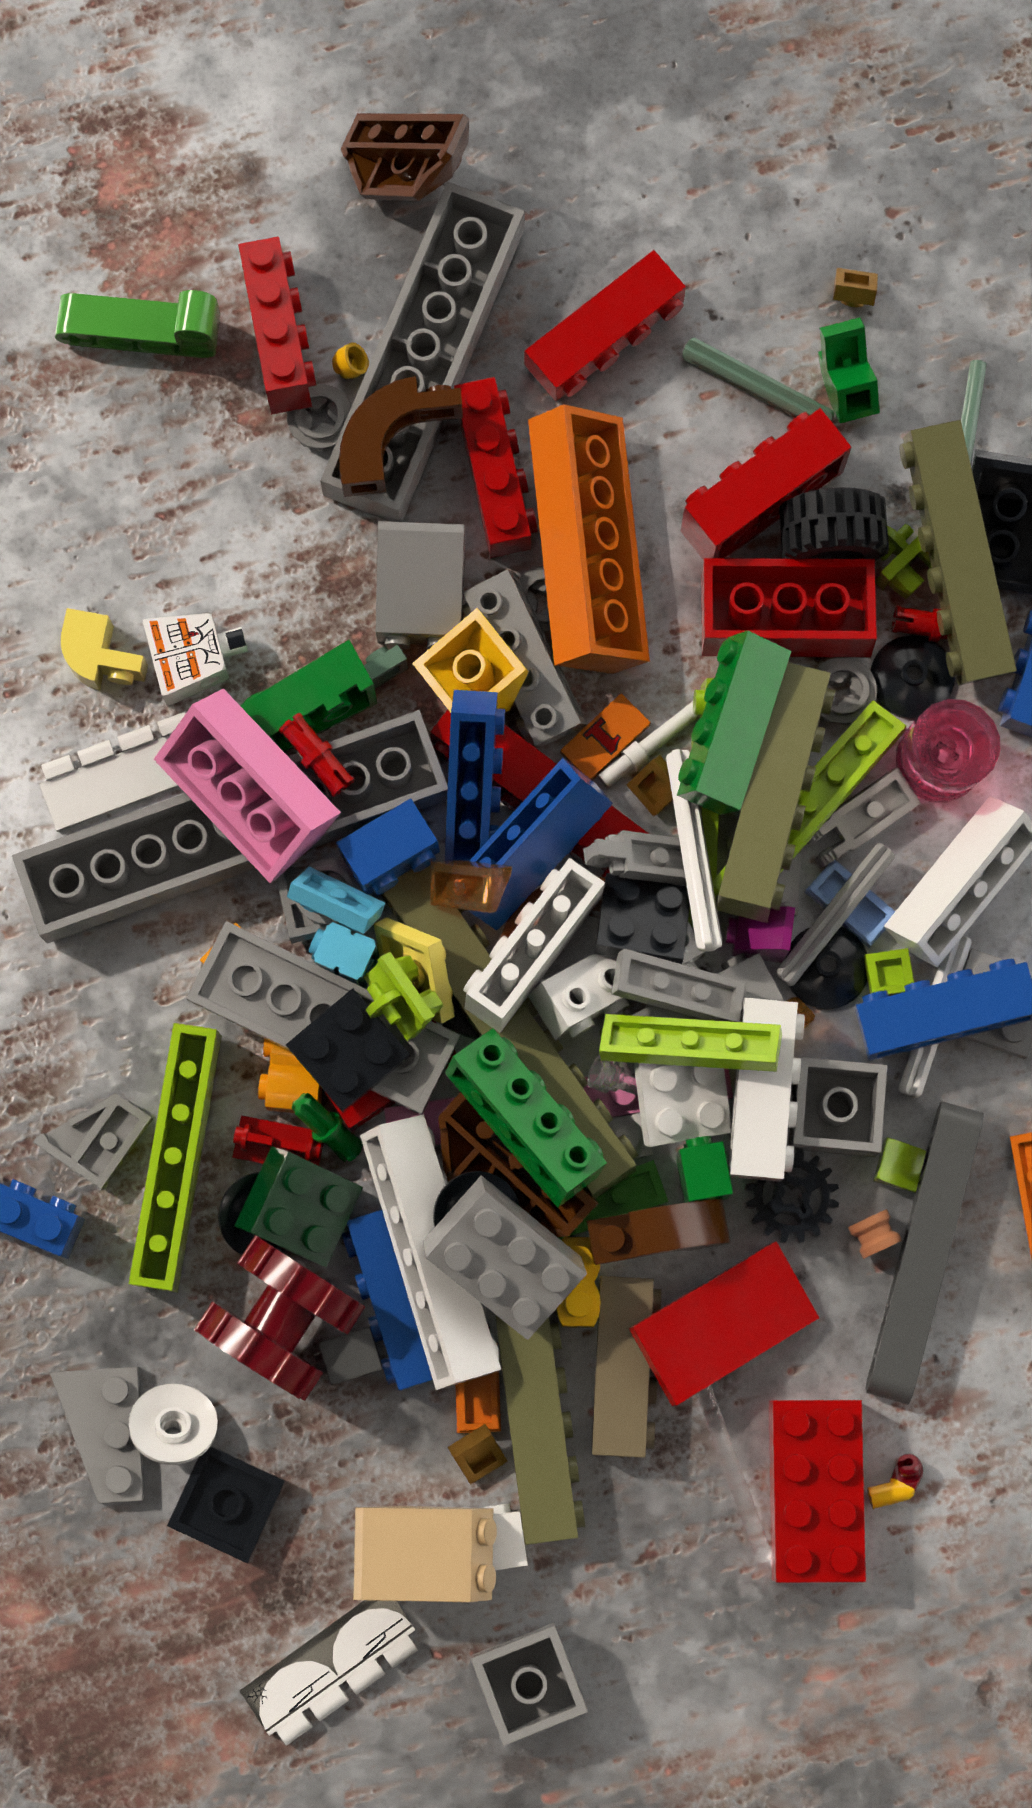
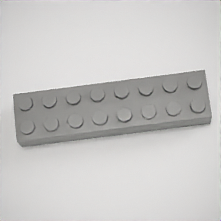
(434, 331)

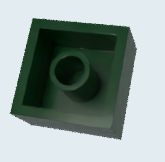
(299, 1206)

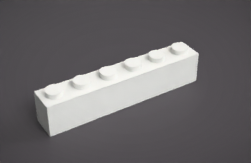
(446, 1315)

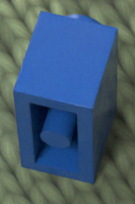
(389, 848)

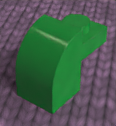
(846, 371)

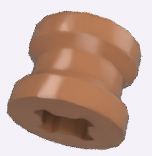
(875, 1233)

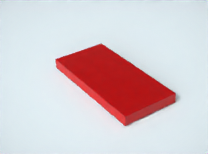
(723, 1323)

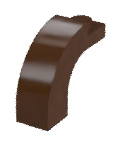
(380, 420)
(659, 1231)

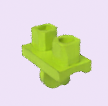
(898, 572)
(397, 997)

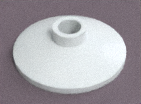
(178, 1408)

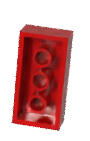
(750, 493)
(796, 603)
(817, 1491)

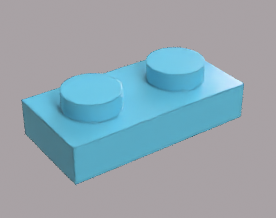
(335, 900)

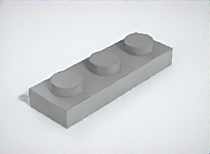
(677, 987)

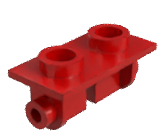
(256, 1137)

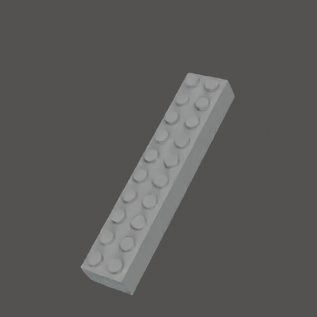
(179, 849)

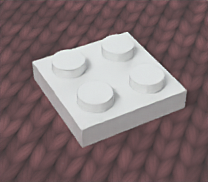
(681, 1102)

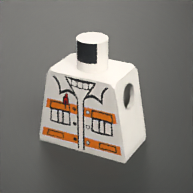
(190, 653)

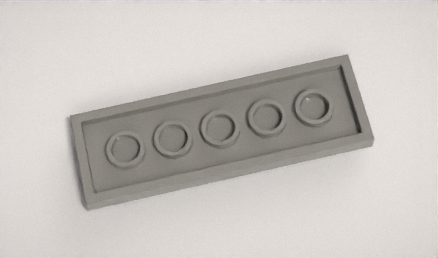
(283, 994)

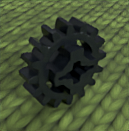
(803, 1213)

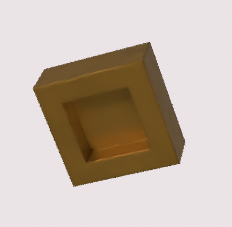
(855, 287)
(653, 786)
(477, 1454)

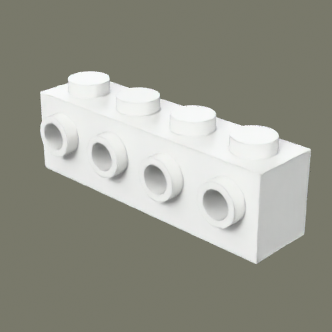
(962, 881)
(534, 944)
(584, 992)
(763, 1099)

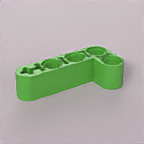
(141, 325)

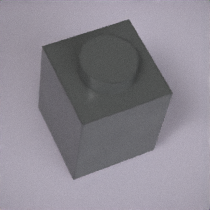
(348, 1356)

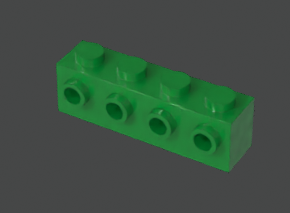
(733, 722)
(526, 1116)

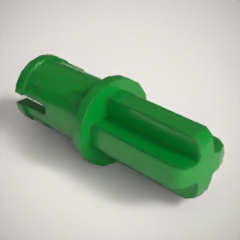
(327, 1127)

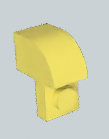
(87, 652)

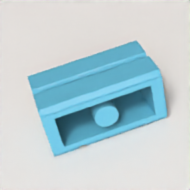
(344, 953)

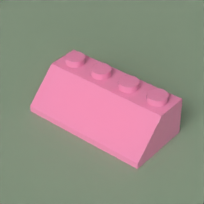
(246, 784)

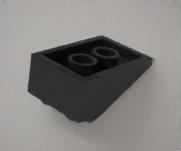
(1006, 509)

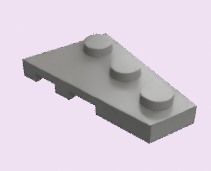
(98, 1415)

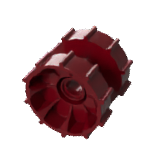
(279, 1319)

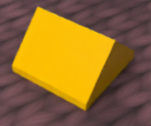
(473, 660)

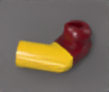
(901, 1485)

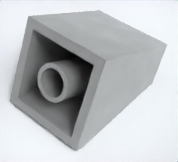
(419, 582)

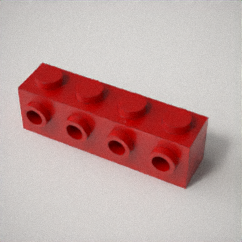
(605, 326)
(275, 327)
(493, 468)

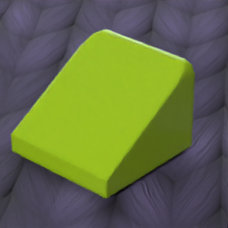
(899, 1165)

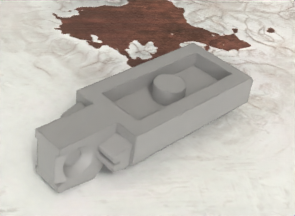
(638, 857)

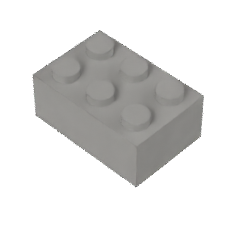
(504, 1257)

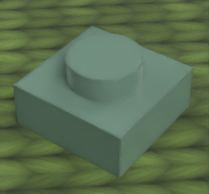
(385, 664)

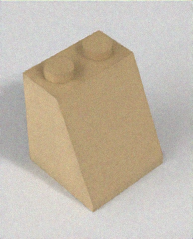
(424, 1554)

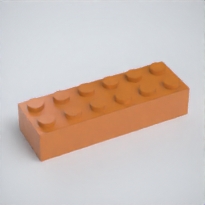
(588, 540)

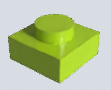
(889, 971)

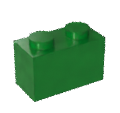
(703, 1170)

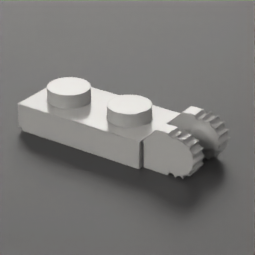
(866, 814)

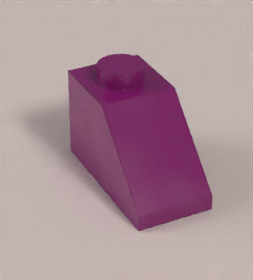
(757, 937)

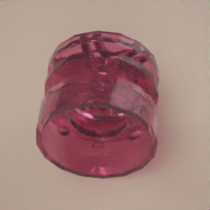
(966, 737)

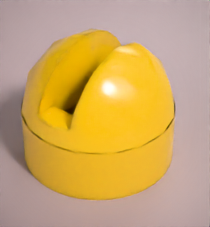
(350, 361)

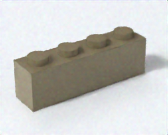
(622, 1371)

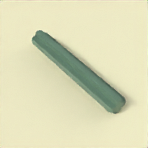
(750, 380)

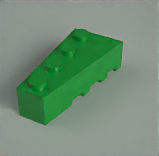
(322, 691)

